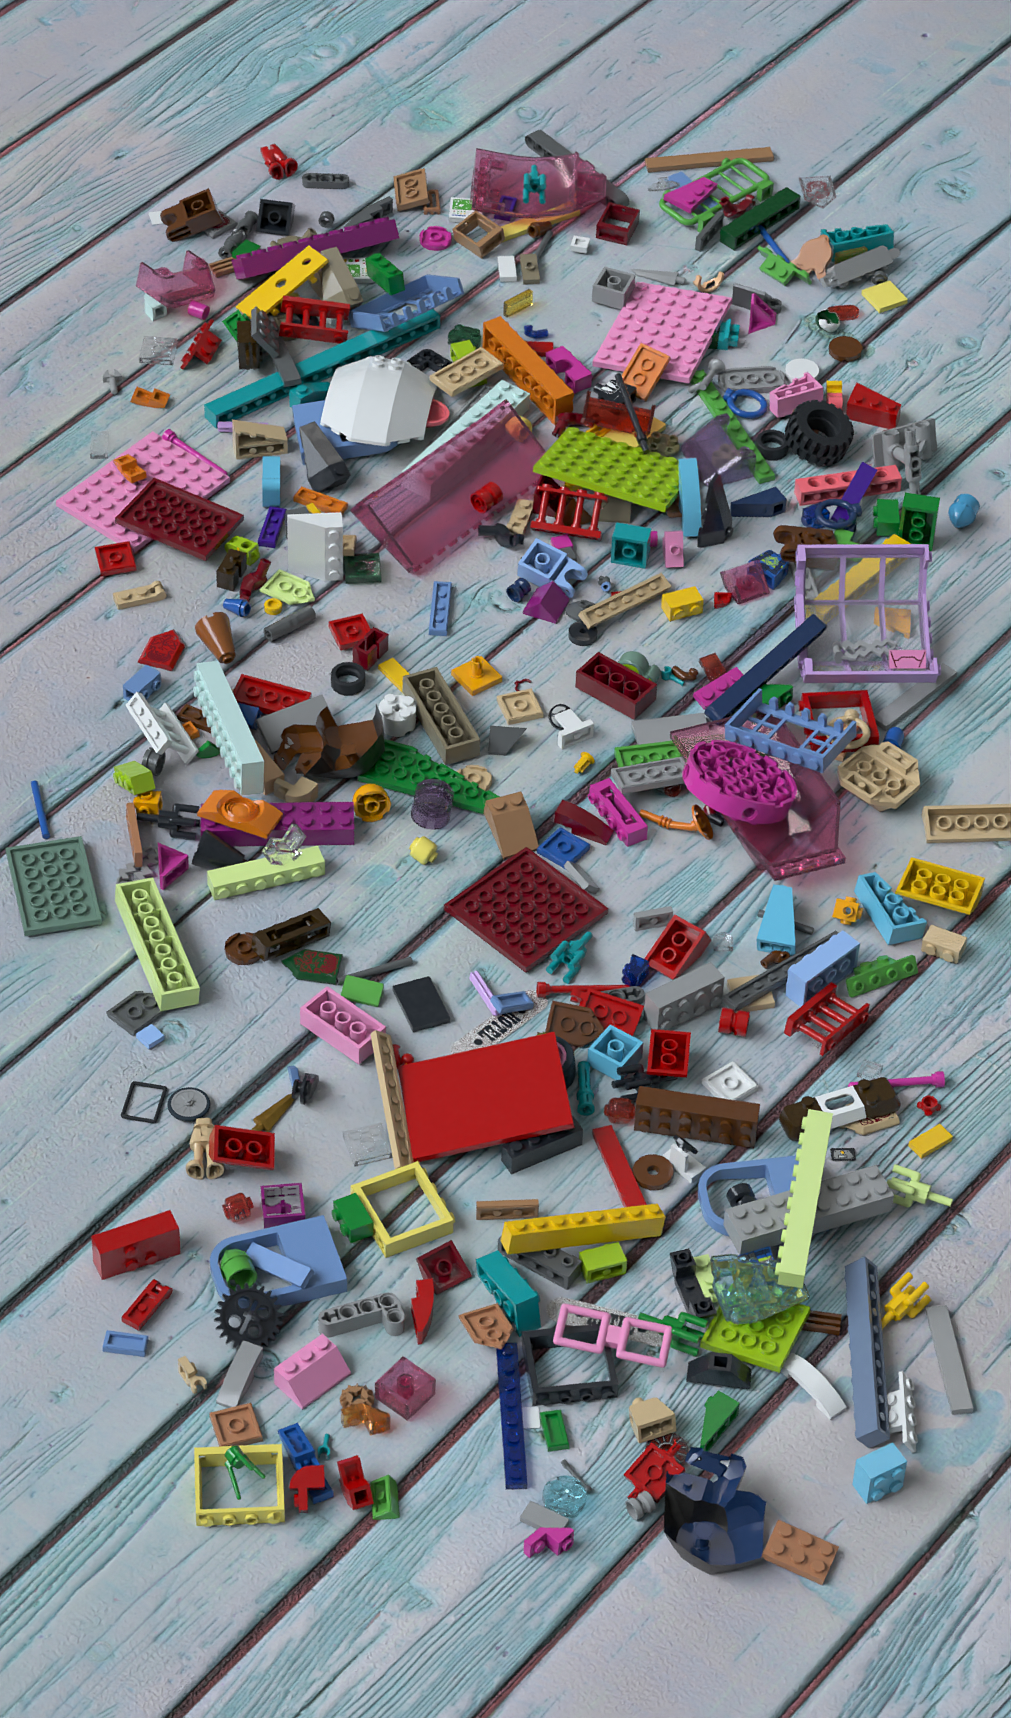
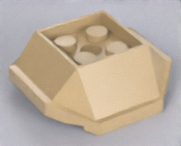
(880, 775)

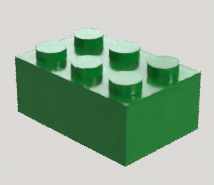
(919, 519)

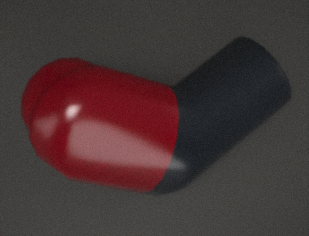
(712, 817)

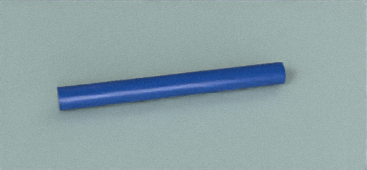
(772, 243)
(40, 809)

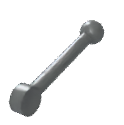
(565, 1464)

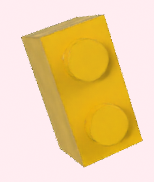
(682, 603)

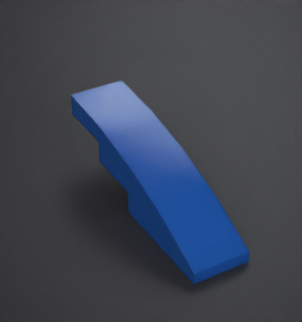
(301, 1455)

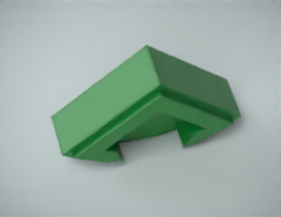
(208, 750)

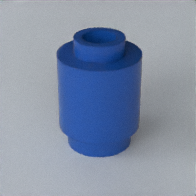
(895, 736)

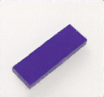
(272, 527)

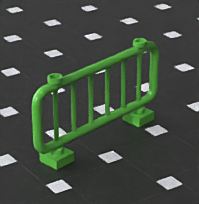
(764, 190)

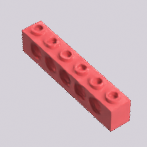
(833, 486)

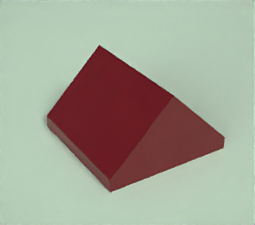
(553, 499)

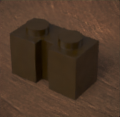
(231, 569)

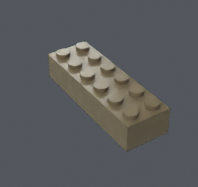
(441, 716)

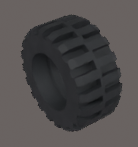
(812, 446)

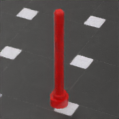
(544, 989)

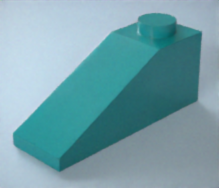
(308, 393)

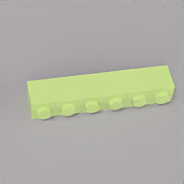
(261, 874)

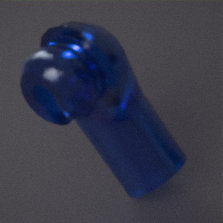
(528, 331)

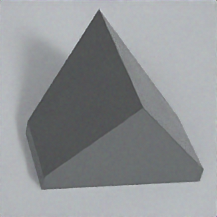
(502, 739)

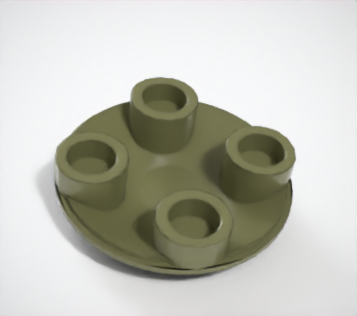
(663, 444)

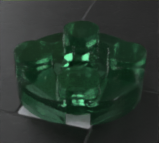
(463, 332)

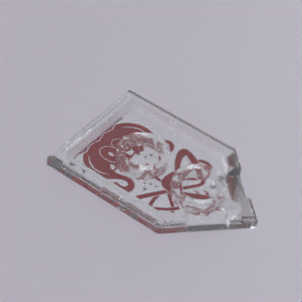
(818, 190)

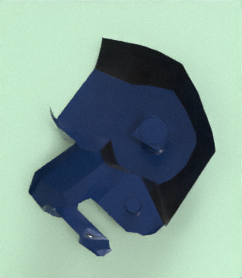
(714, 1521)

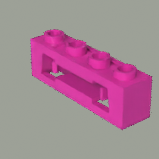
(622, 811)

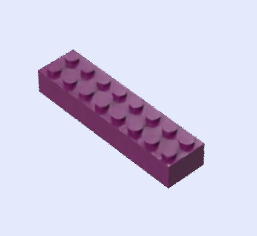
(320, 821)

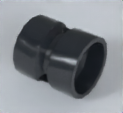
(740, 1194)

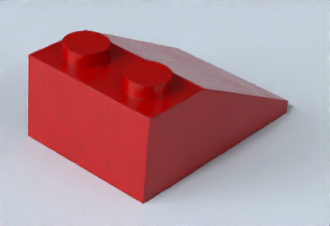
(677, 948)
(669, 1053)

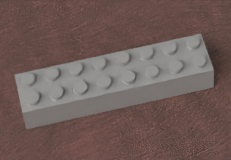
(840, 1202)

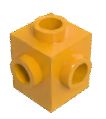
(148, 802)
(840, 910)

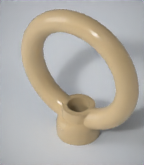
(849, 716)

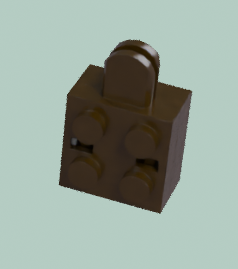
(248, 349)

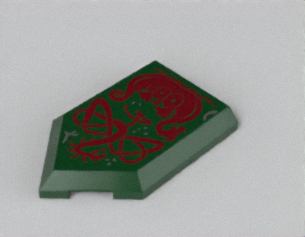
(314, 966)

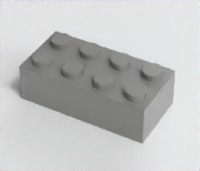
(684, 998)

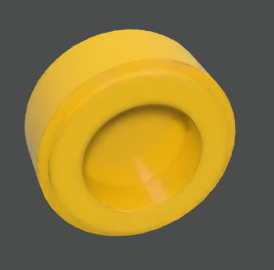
(273, 606)

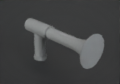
(716, 368)

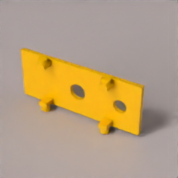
(294, 272)

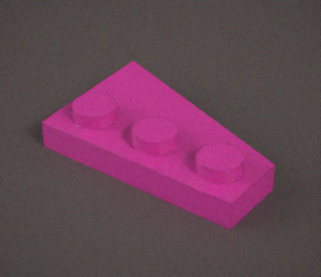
(691, 195)
(714, 689)

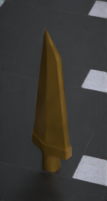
(269, 1117)

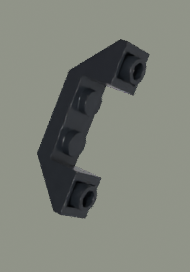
(688, 1286)

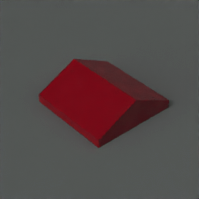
(444, 1266)

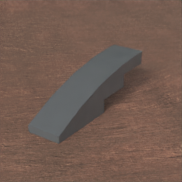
(373, 212)

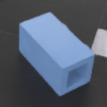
(144, 681)

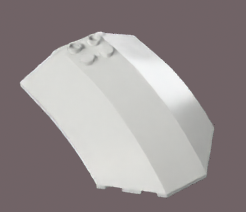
(378, 401)

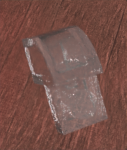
(286, 849)

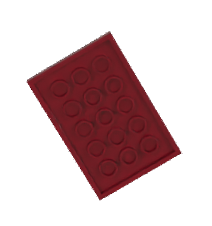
(179, 519)

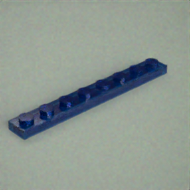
(511, 1417)

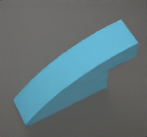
(689, 496)

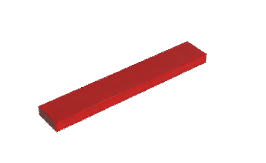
(618, 1166)

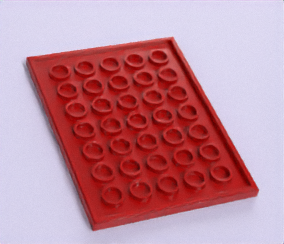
(485, 1097)

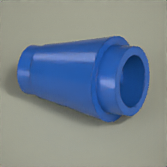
(237, 606)

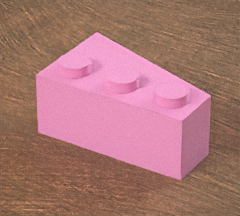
(788, 397)

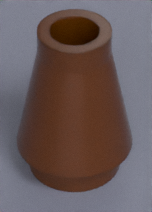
(537, 229)

